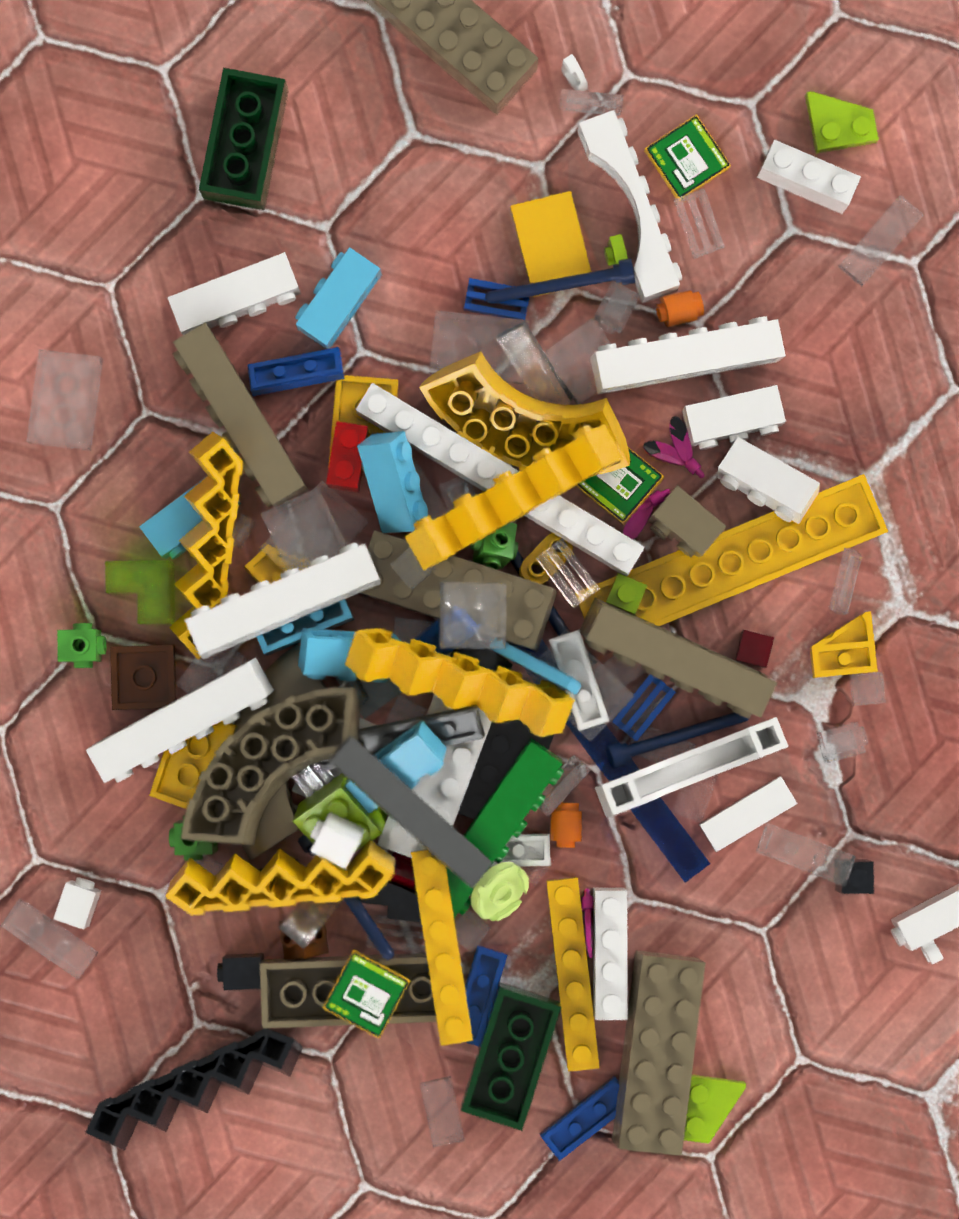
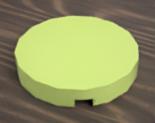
(499, 891)

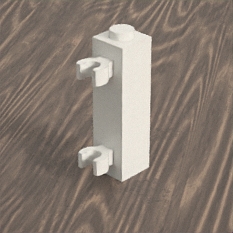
(927, 922)

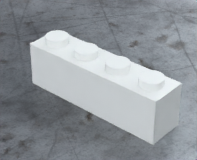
(236, 295)
(610, 954)

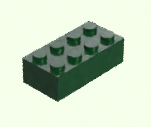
(243, 139)
(510, 1056)

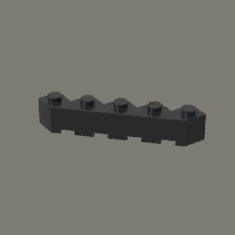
(192, 1085)

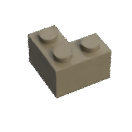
(687, 522)

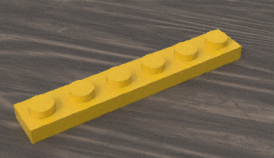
(441, 948)
(572, 974)

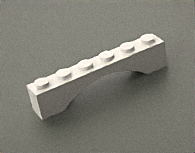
(606, 147)
(691, 767)

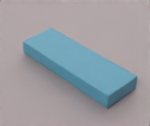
(539, 668)

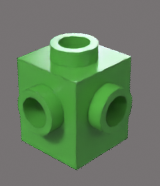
(497, 548)
(70, 643)
(189, 848)

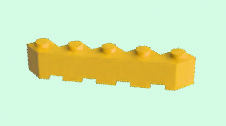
(513, 496)
(211, 539)
(459, 681)
(279, 882)

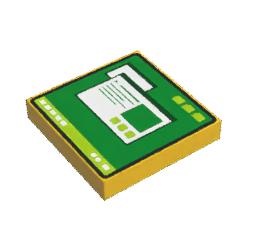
(687, 157)
(623, 489)
(366, 993)

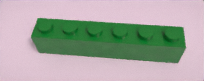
(505, 811)

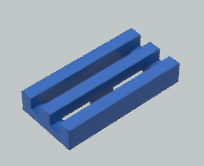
(486, 285)
(660, 686)

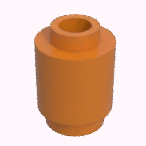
(680, 308)
(566, 825)

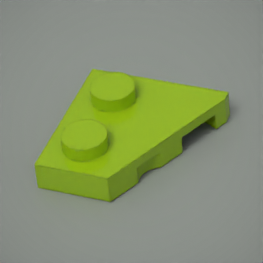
(839, 123)
(709, 1106)

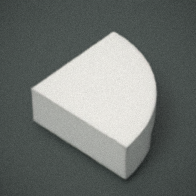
(574, 73)

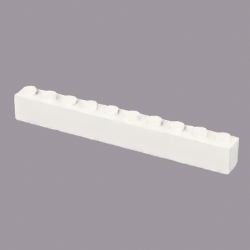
(481, 468)

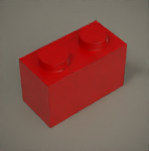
(345, 461)

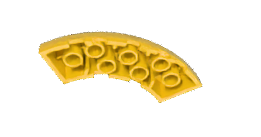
(506, 420)

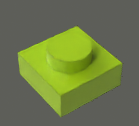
(615, 250)
(626, 593)

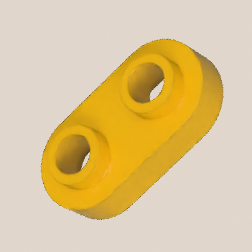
(525, 569)

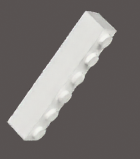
(687, 356)
(282, 601)
(180, 720)

